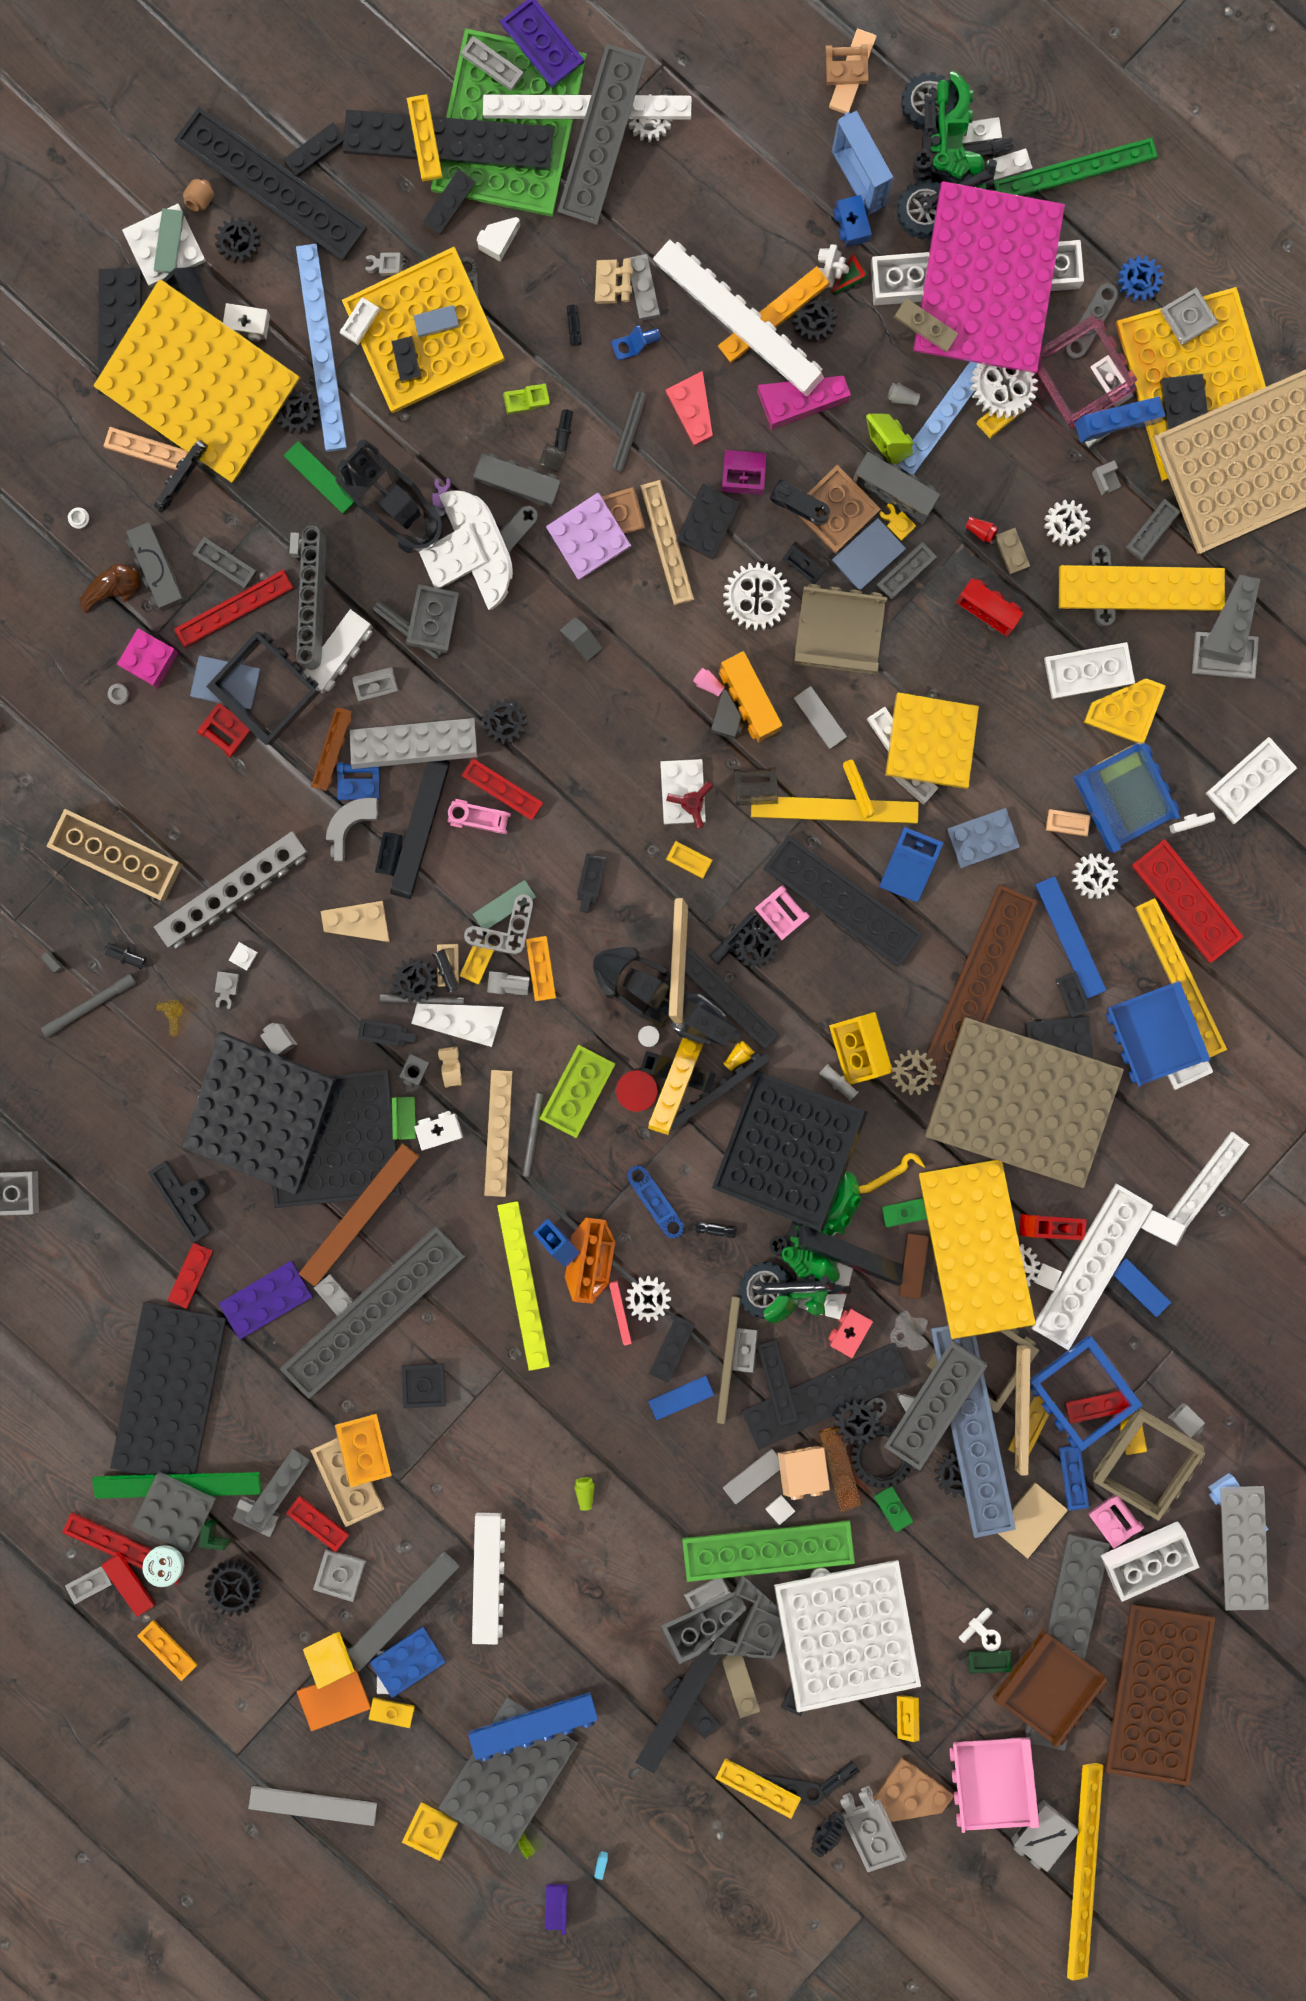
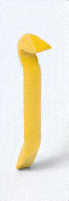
(891, 1174)

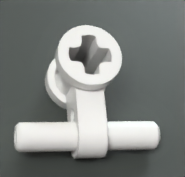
(976, 1626)

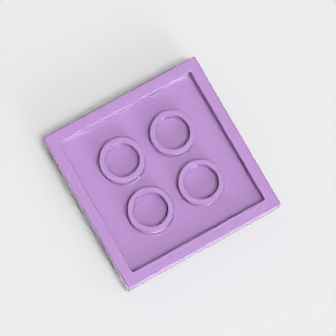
(588, 536)

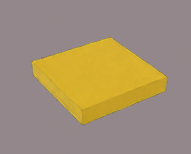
(328, 1660)
(430, 1831)

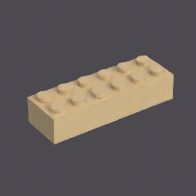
(114, 855)

